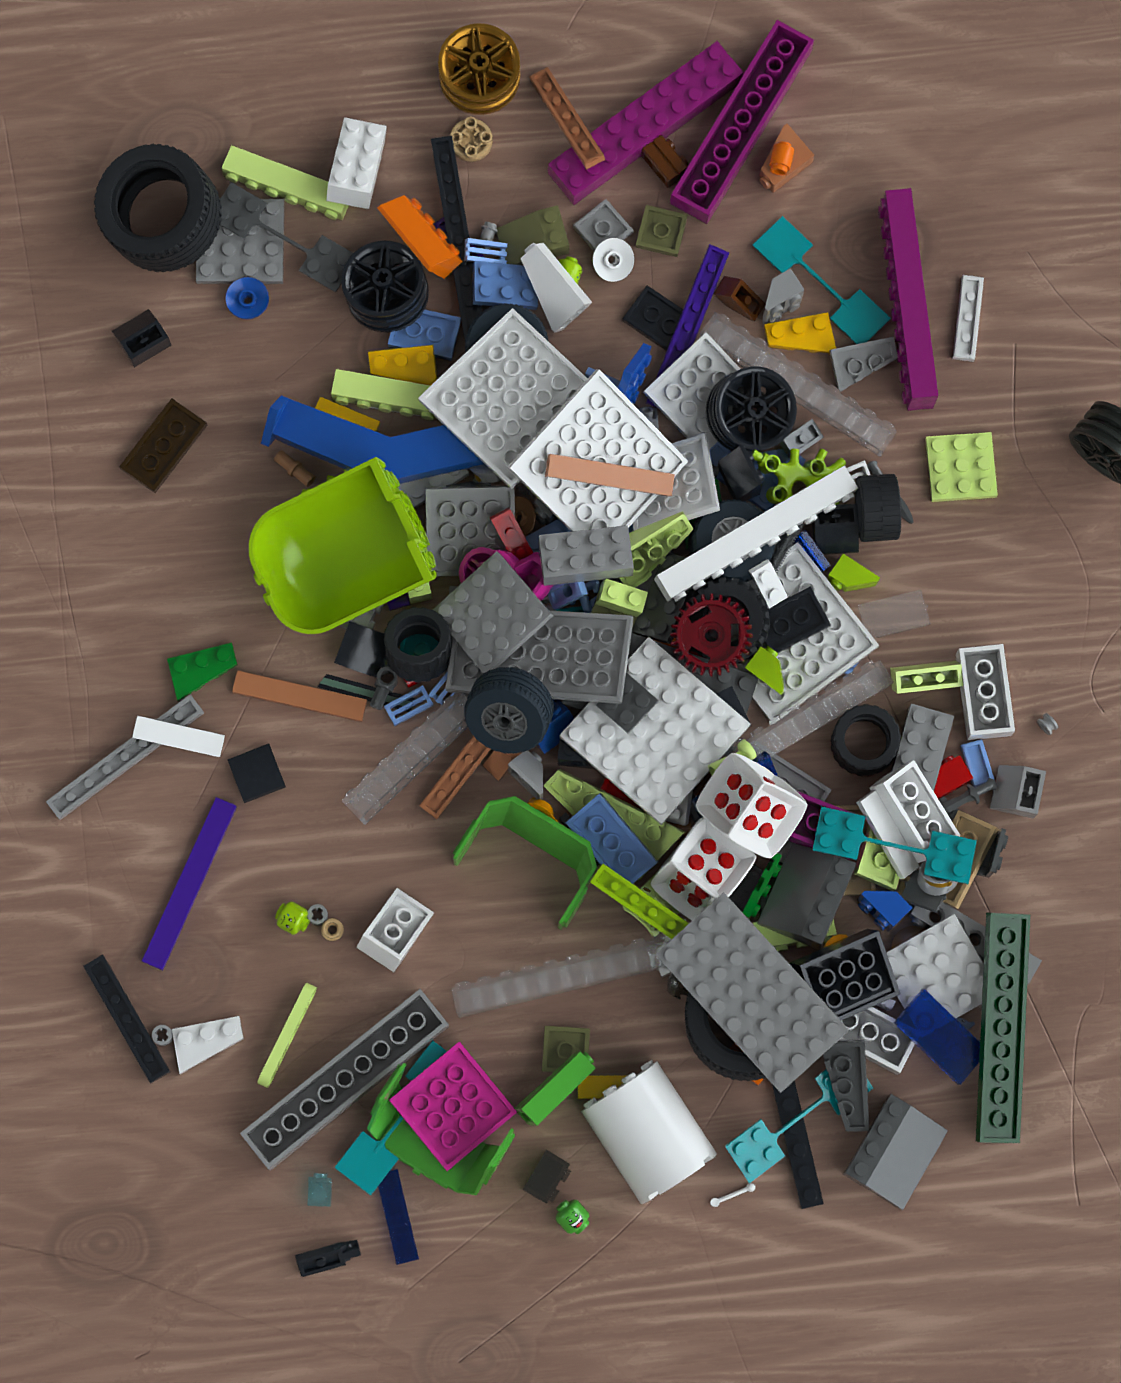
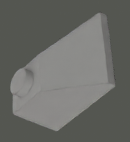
(528, 772)

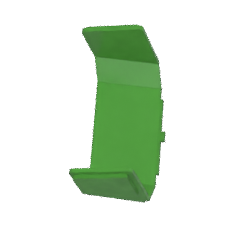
(541, 832)
(463, 1177)

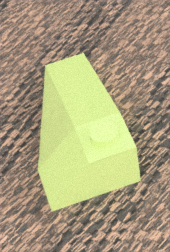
(652, 545)

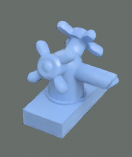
(568, 593)

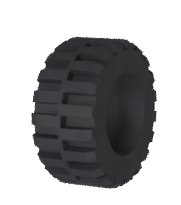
(747, 598)

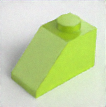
(850, 575)
(767, 668)

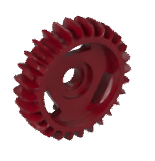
(720, 620)

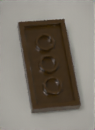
(163, 445)

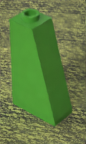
(555, 1088)

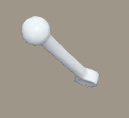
(750, 1187)

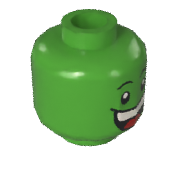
(572, 1216)

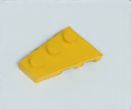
(803, 333)
(406, 364)

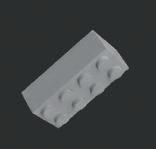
(585, 555)
(924, 741)

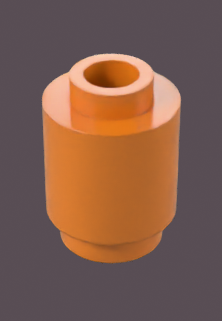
(781, 158)

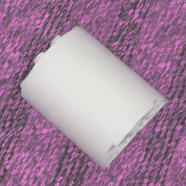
(648, 1132)

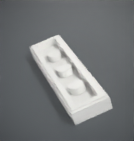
(968, 318)
(178, 736)
(886, 830)

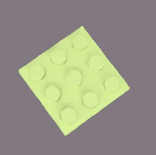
(961, 467)

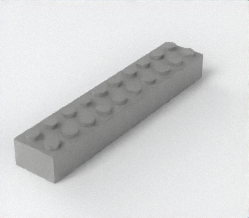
(344, 1079)

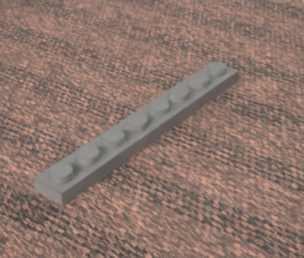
(118, 762)

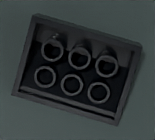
(850, 973)

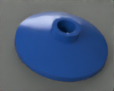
(247, 288)

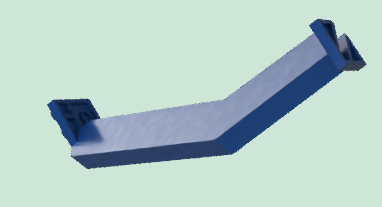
(406, 455)

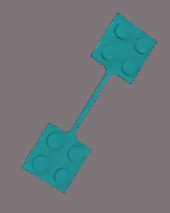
(786, 246)
(946, 857)
(757, 1147)
(369, 1160)

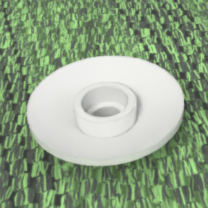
(622, 263)

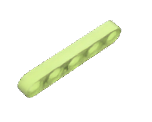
(287, 1035)

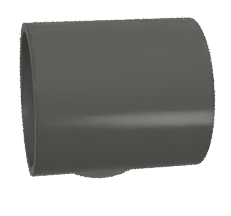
(383, 688)

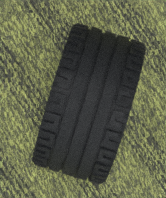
(124, 182)
(711, 1051)

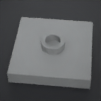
(601, 224)

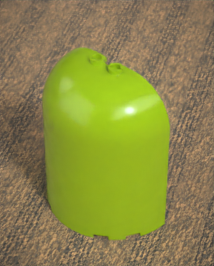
(340, 550)

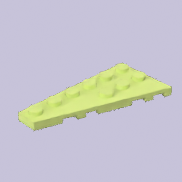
(576, 793)

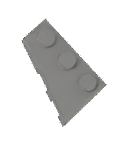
(859, 360)

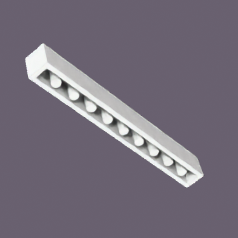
(755, 534)

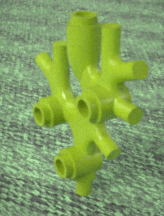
(792, 472)

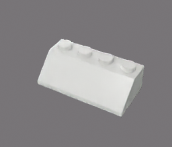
(913, 807)

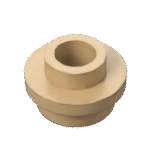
(332, 922)

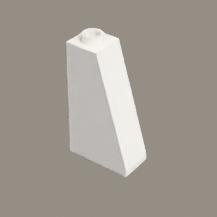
(554, 287)

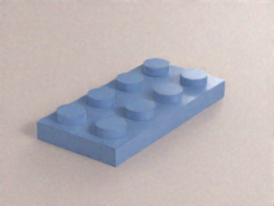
(612, 839)

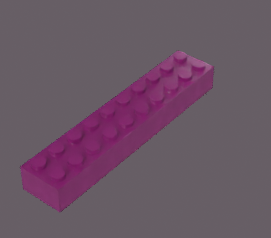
(653, 114)
(741, 122)
(909, 299)

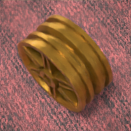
(482, 98)

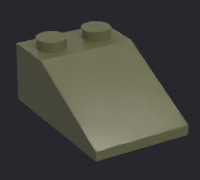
(537, 227)

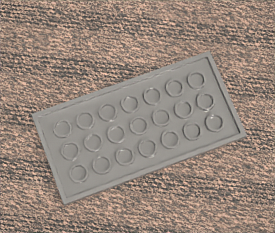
(570, 654)
(752, 992)

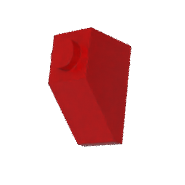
(951, 776)

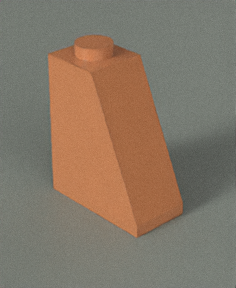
(801, 159)

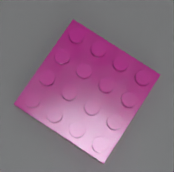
(452, 1106)

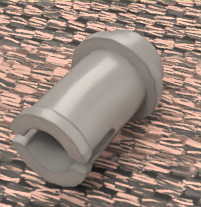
(488, 232)

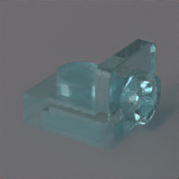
(319, 1190)

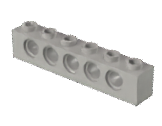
(920, 918)

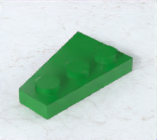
(198, 668)
(762, 887)

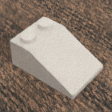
(395, 930)

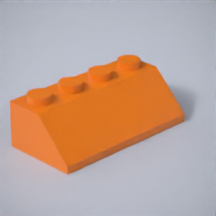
(421, 235)

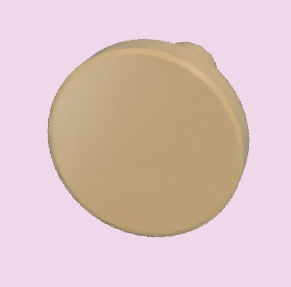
(471, 139)

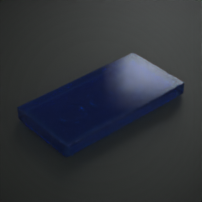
(940, 1036)

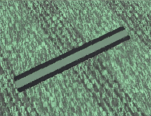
(358, 690)

